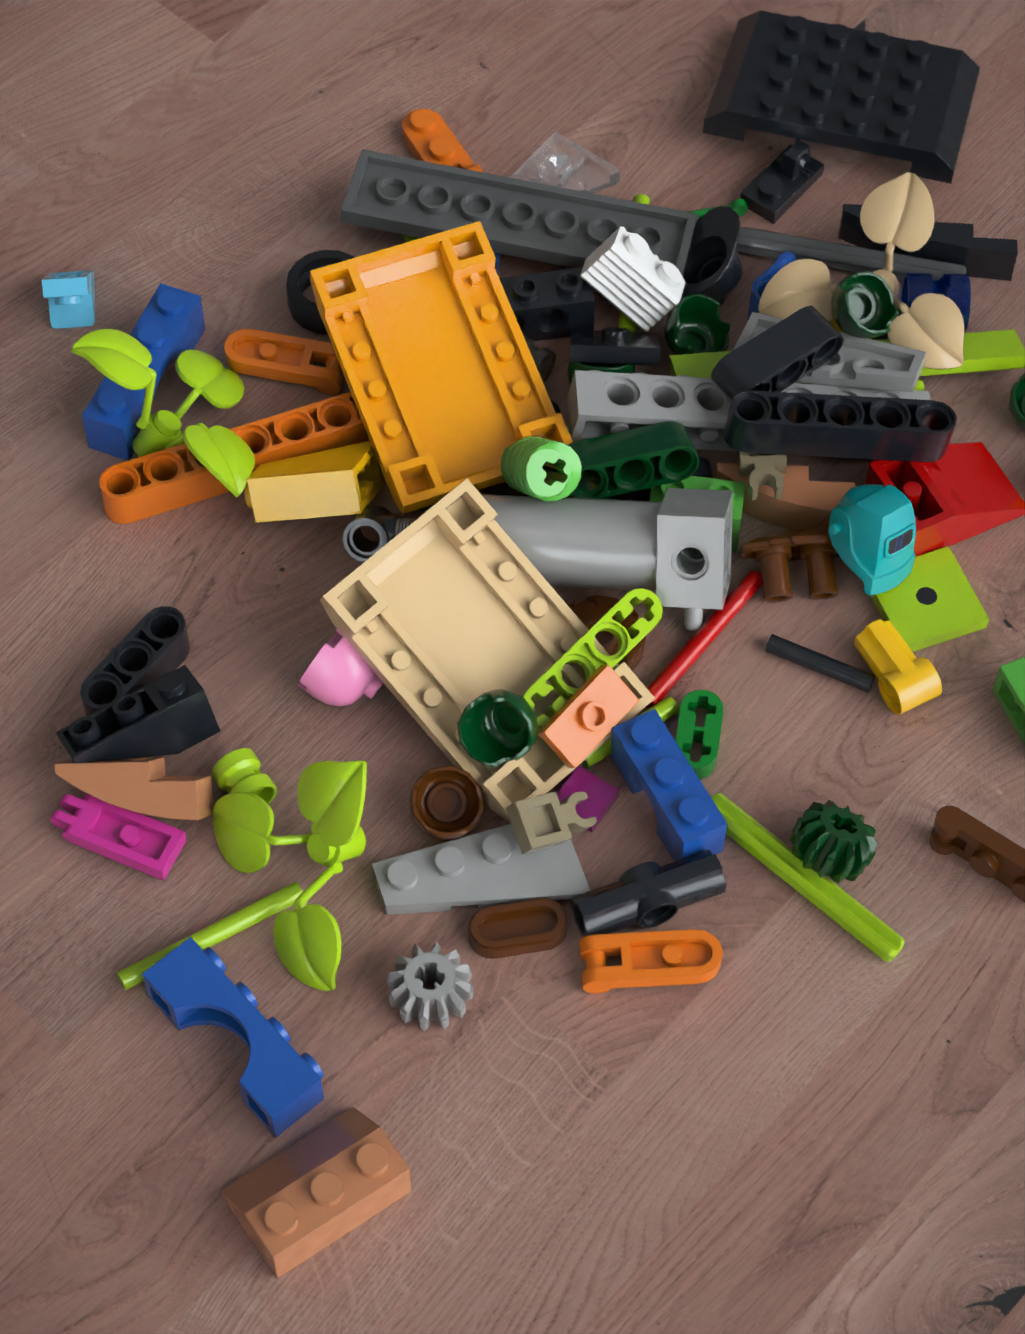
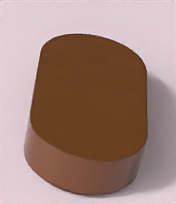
(517, 928)

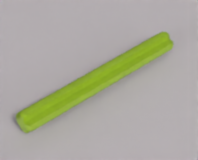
(819, 891)

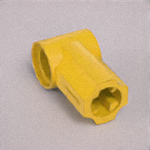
(901, 676)

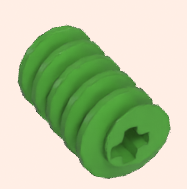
(541, 468)

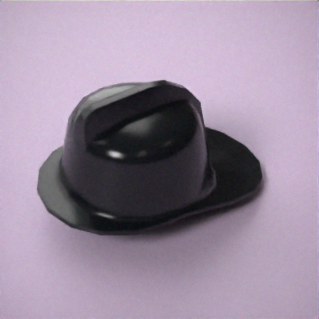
(713, 261)

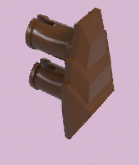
(798, 544)

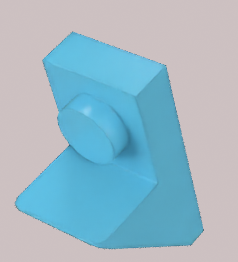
(70, 298)

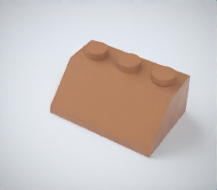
(318, 1190)

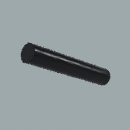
(820, 663)

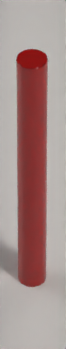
(704, 637)

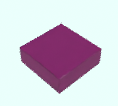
(600, 794)

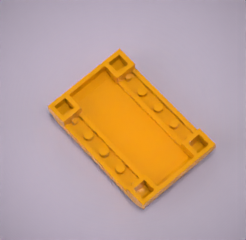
(434, 362)

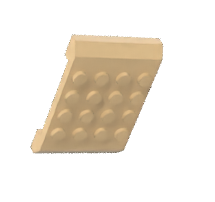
(459, 615)

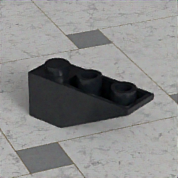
(146, 723)

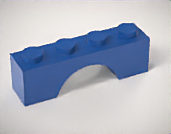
(166, 328)
(195, 991)

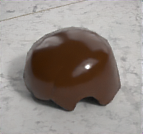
(446, 802)

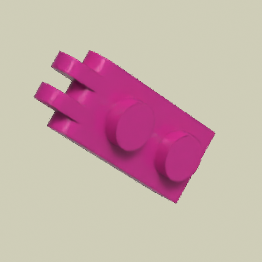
(120, 834)

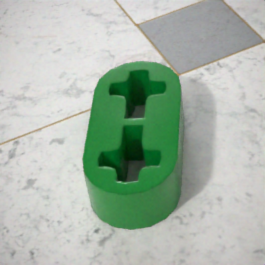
(707, 735)

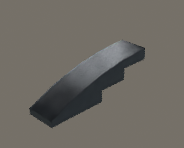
(948, 243)

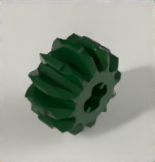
(833, 841)

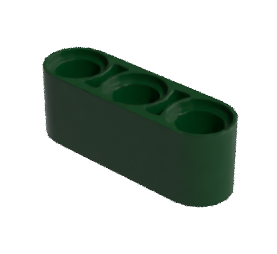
(654, 455)

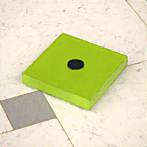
(932, 602)

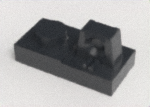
(782, 182)

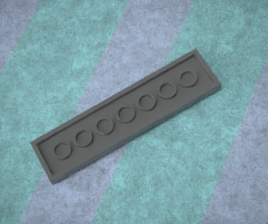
(516, 214)

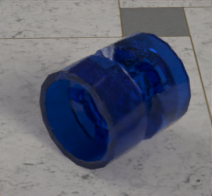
(951, 285)

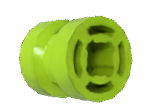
(241, 773)

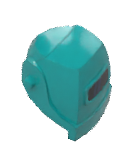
(875, 535)

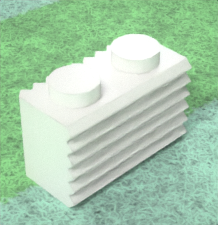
(633, 278)

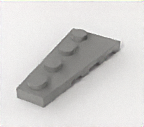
(858, 362)
(477, 871)

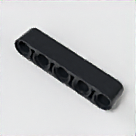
(839, 426)

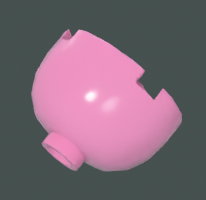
(339, 674)

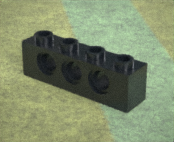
(551, 303)

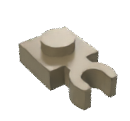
(763, 470)
(547, 822)

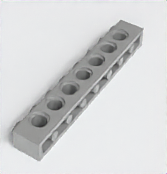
(618, 402)

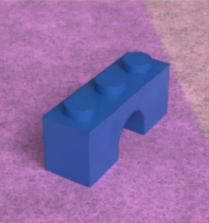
(654, 763)

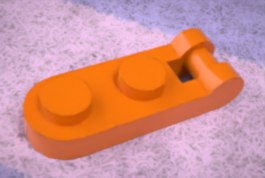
(433, 141)
(284, 359)
(649, 959)

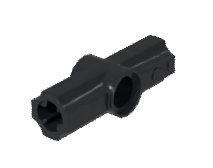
(649, 894)

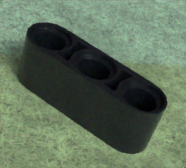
(779, 354)
(138, 649)

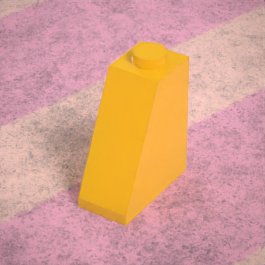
(315, 484)

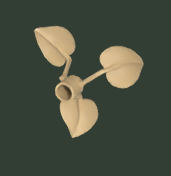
(901, 217)

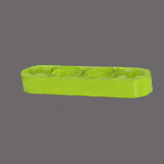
(586, 654)

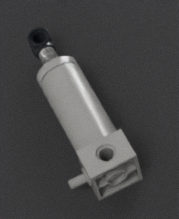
(607, 544)

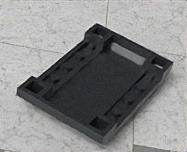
(845, 90)

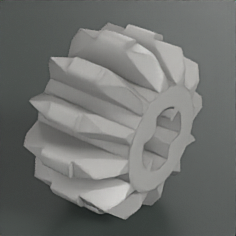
(410, 990)

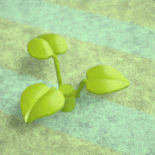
(217, 448)
(331, 798)

